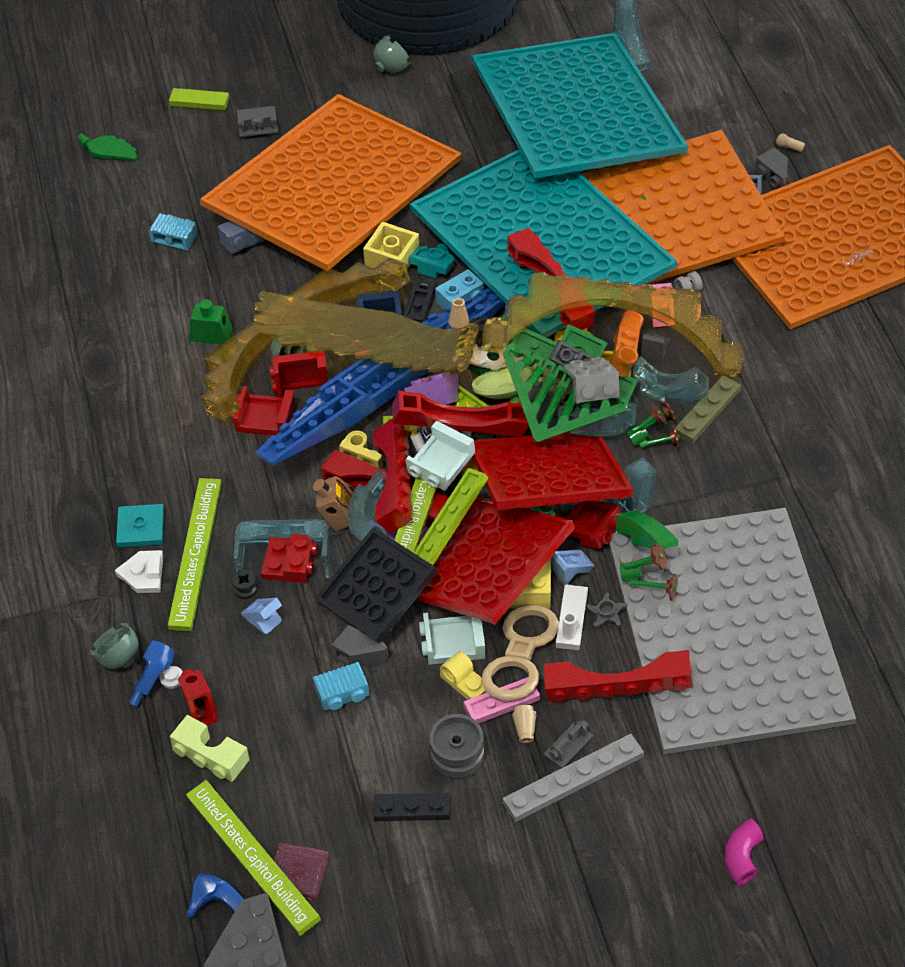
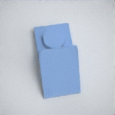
(568, 563)
(263, 614)

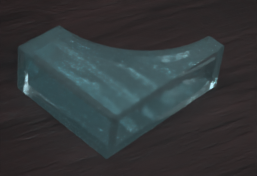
(629, 33)
(642, 479)

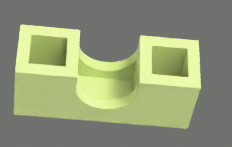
(223, 760)

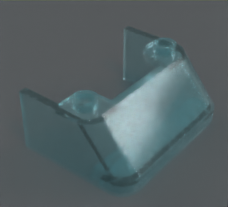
(262, 529)

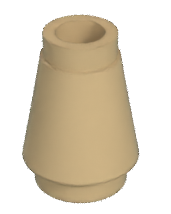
(458, 315)
(524, 721)

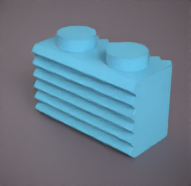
(173, 231)
(341, 686)

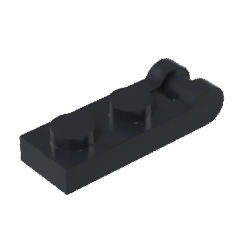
(420, 300)

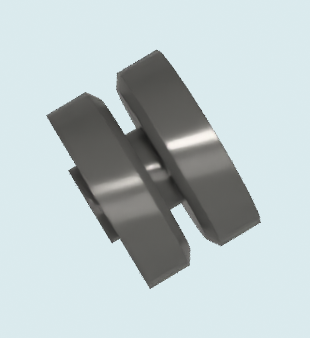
(457, 745)

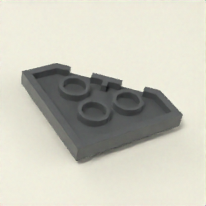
(249, 938)

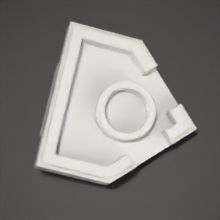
(143, 571)

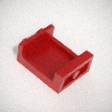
(298, 371)
(263, 413)

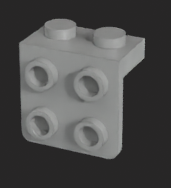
(593, 379)

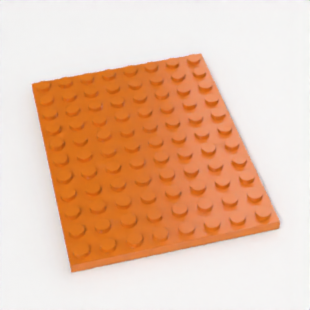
(331, 181)
(700, 203)
(828, 218)

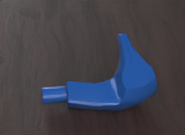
(157, 658)
(210, 888)

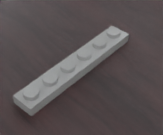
(573, 777)

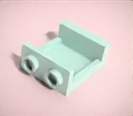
(441, 456)
(450, 635)

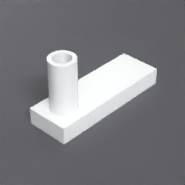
(572, 617)

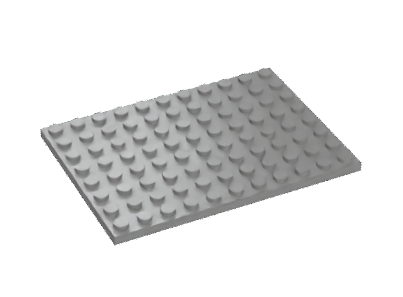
(749, 630)

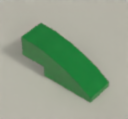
(644, 530)

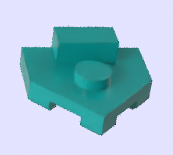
(432, 260)

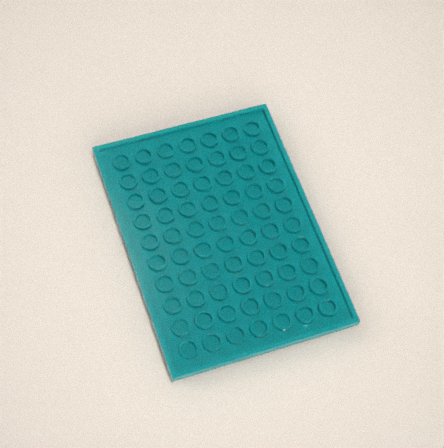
(577, 105)
(565, 211)

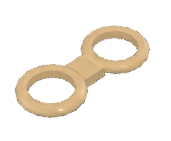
(520, 652)

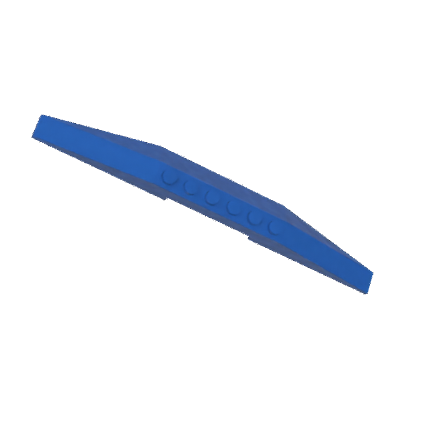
(358, 392)

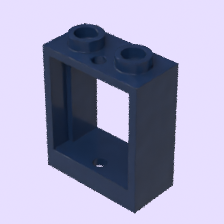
(381, 301)

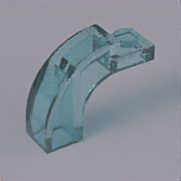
(670, 387)
(608, 427)
(362, 506)

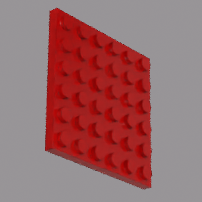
(549, 472)
(493, 559)

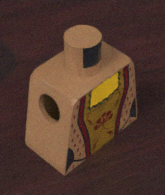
(333, 501)

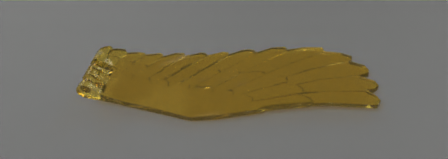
(365, 333)

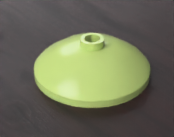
(498, 383)

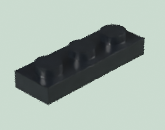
(411, 807)

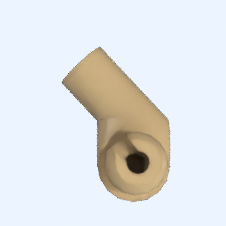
(784, 141)

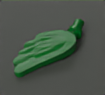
(108, 147)

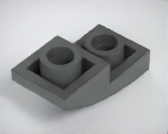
(564, 354)

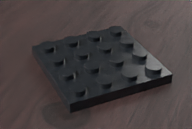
(376, 585)

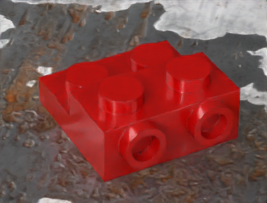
(593, 522)
(289, 559)

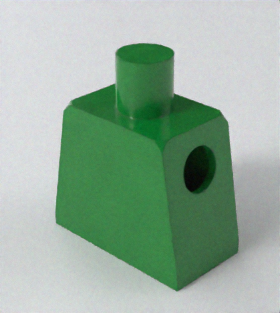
(209, 324)

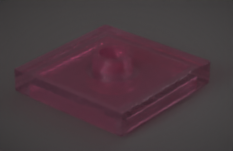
(303, 867)

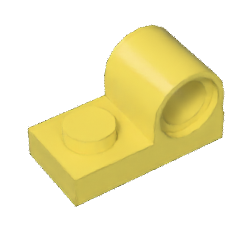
(356, 446)
(460, 675)

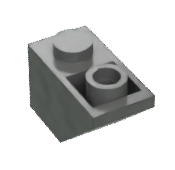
(772, 167)
(358, 647)

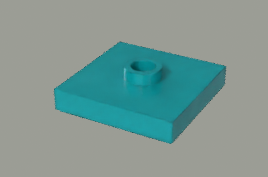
(140, 525)

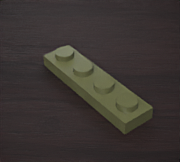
(707, 409)

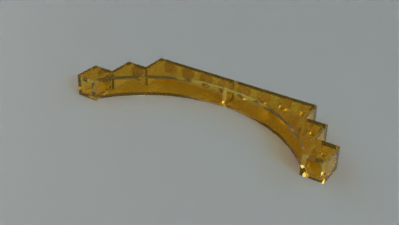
(673, 307)
(234, 357)

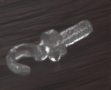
(857, 256)

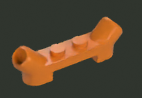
(626, 342)

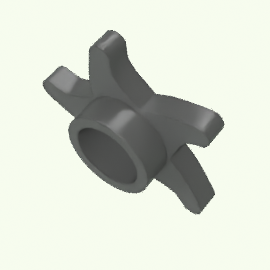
(607, 611)

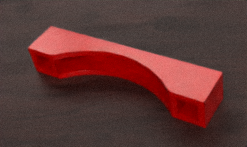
(529, 252)
(420, 411)
(360, 472)
(394, 504)
(667, 672)

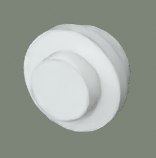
(170, 677)

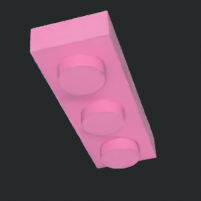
(487, 707)

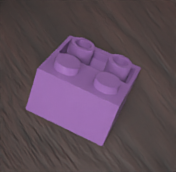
(440, 387)

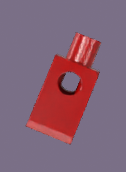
(194, 687)

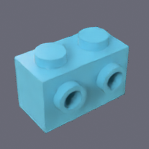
(460, 286)

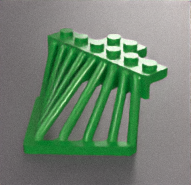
(538, 350)

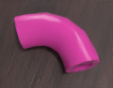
(738, 851)

